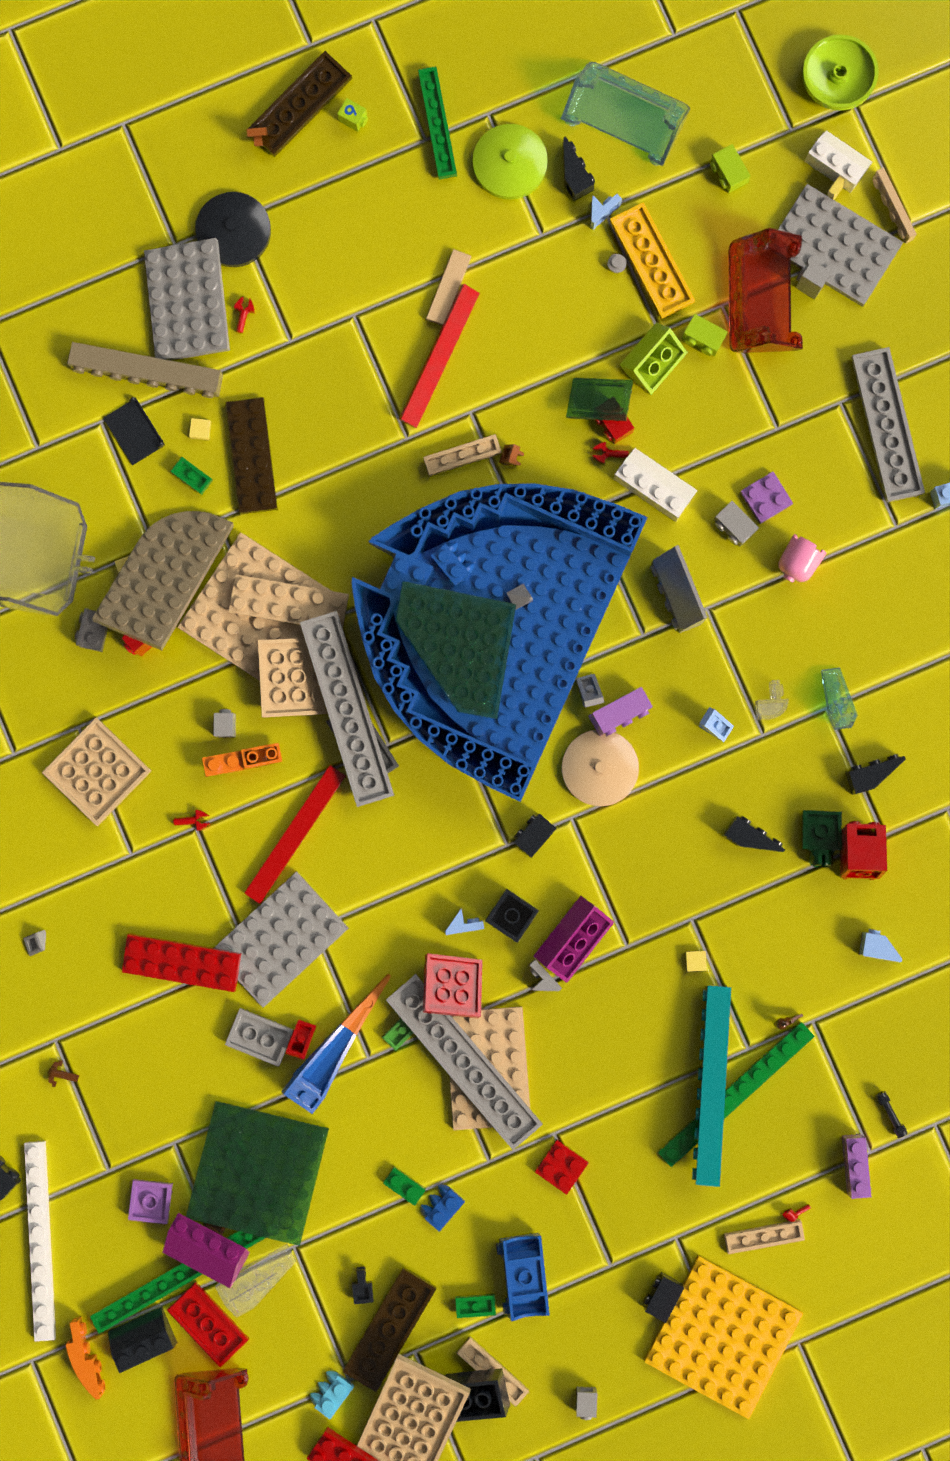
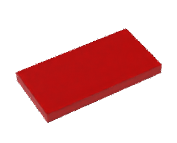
(208, 1324)

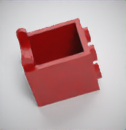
(863, 851)

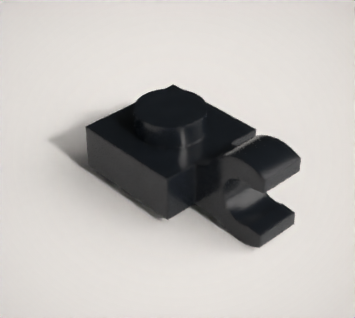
(362, 1289)

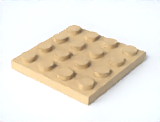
(288, 679)
(96, 771)

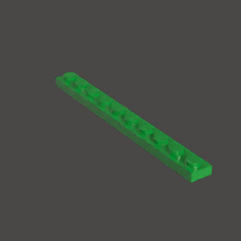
(742, 1088)
(157, 1289)

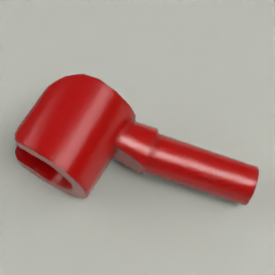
(791, 1216)

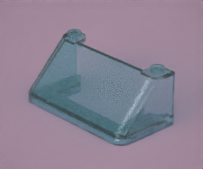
(626, 110)

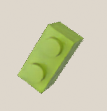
(729, 168)
(704, 335)

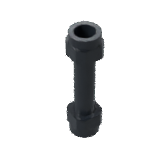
(899, 1129)

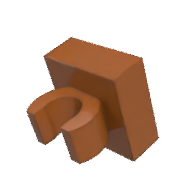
(257, 133)
(510, 455)

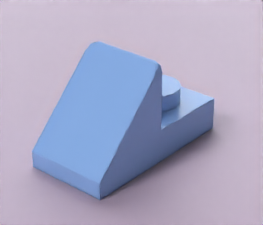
(601, 212)
(716, 724)
(458, 925)

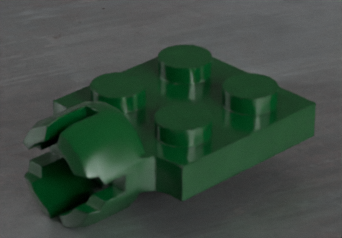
(821, 835)

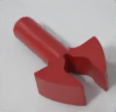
(243, 313)
(608, 453)
(192, 820)

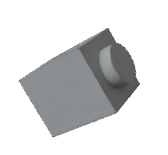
(224, 723)
(586, 1402)

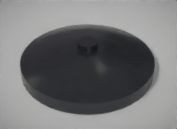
(238, 225)

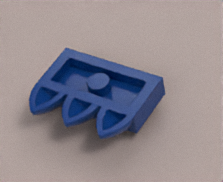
(451, 563)
(443, 1207)

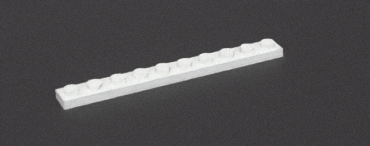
(40, 1241)

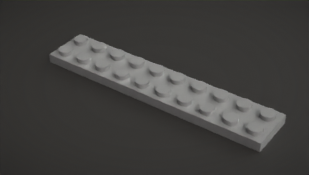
(347, 708)
(466, 1065)

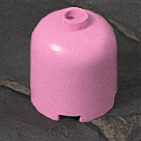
(800, 559)

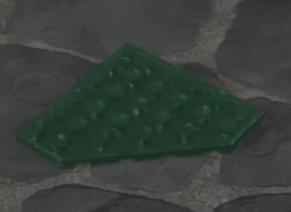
(460, 642)

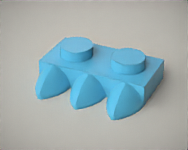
(333, 1394)

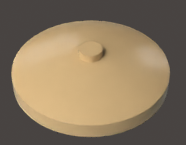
(600, 768)

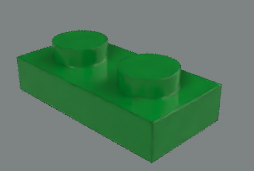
(191, 475)
(404, 1186)
(475, 1305)

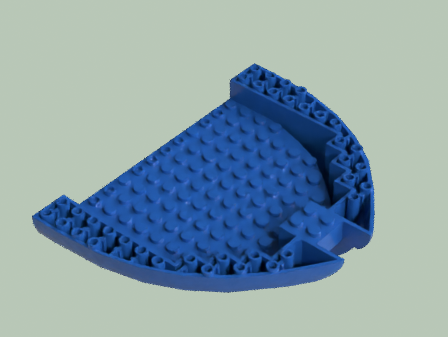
(568, 557)

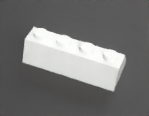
(655, 484)

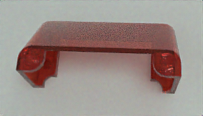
(762, 292)
(210, 1414)

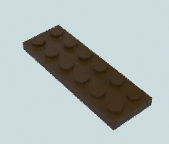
(301, 102)
(251, 455)
(389, 1329)

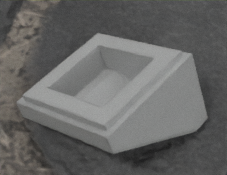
(520, 596)
(36, 942)

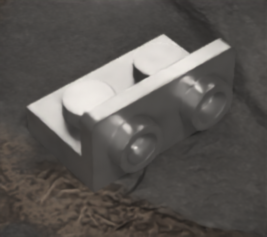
(91, 634)

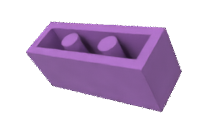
(621, 712)
(856, 1166)

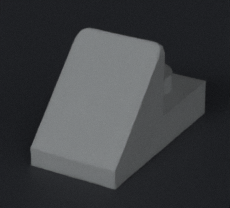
(589, 690)
(547, 983)

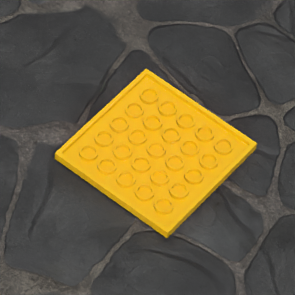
(723, 1337)

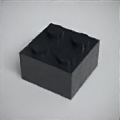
(512, 915)

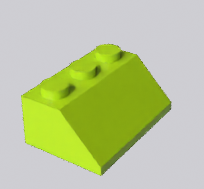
(654, 358)

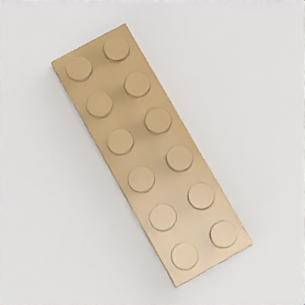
(284, 601)

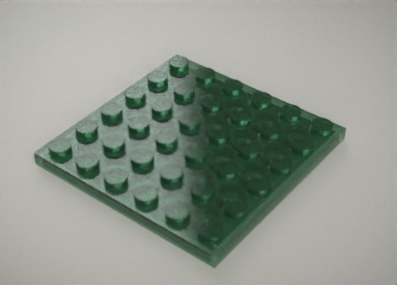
(257, 1173)

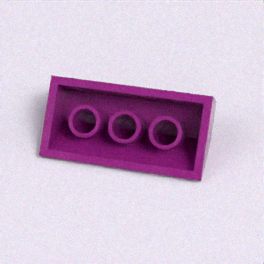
(573, 939)
(205, 1250)

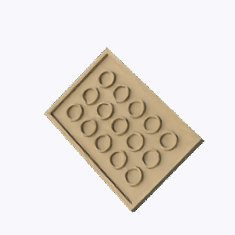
(502, 1040)
(413, 1414)

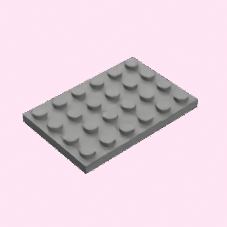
(840, 242)
(187, 300)
(282, 938)

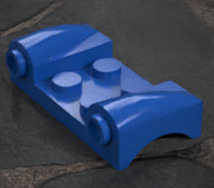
(524, 1276)

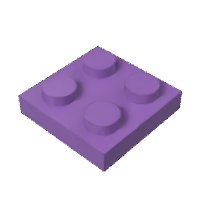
(766, 497)
(150, 1201)

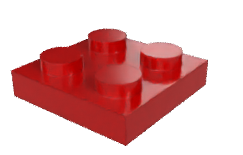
(561, 1167)

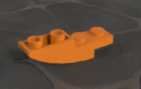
(242, 760)
(85, 1366)

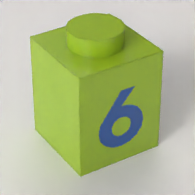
(352, 115)

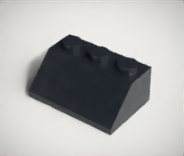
(141, 1339)

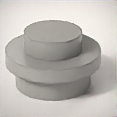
(617, 263)

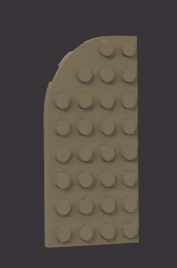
(162, 576)

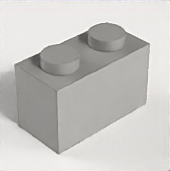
(812, 279)
(735, 524)

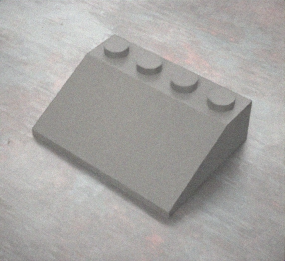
(678, 590)

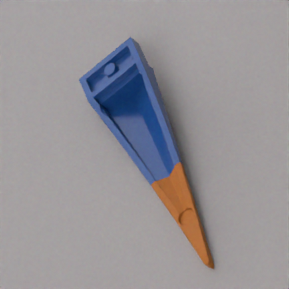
(316, 1074)

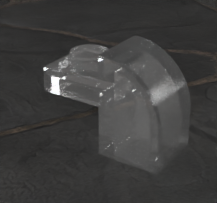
(775, 706)

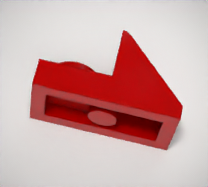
(301, 1039)

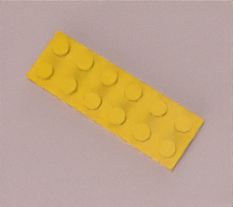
(652, 260)

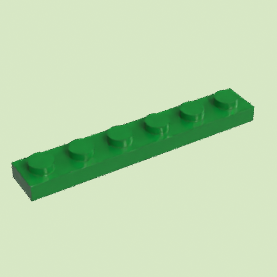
(437, 123)

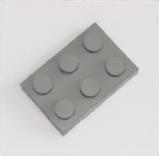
(259, 1037)

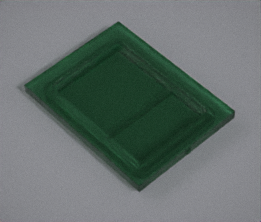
(599, 399)

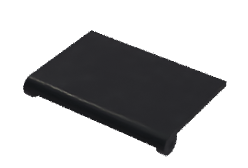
(134, 431)

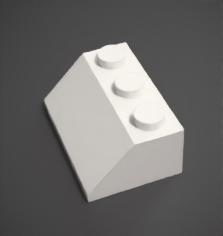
(837, 159)

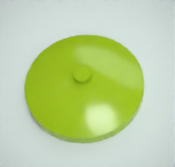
(840, 72)
(510, 161)

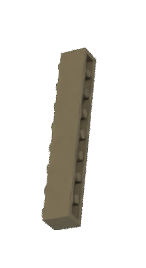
(145, 369)

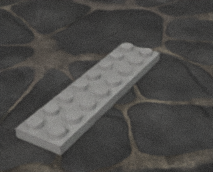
(887, 424)

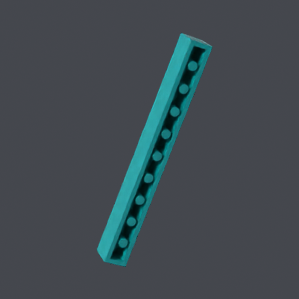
(712, 1086)

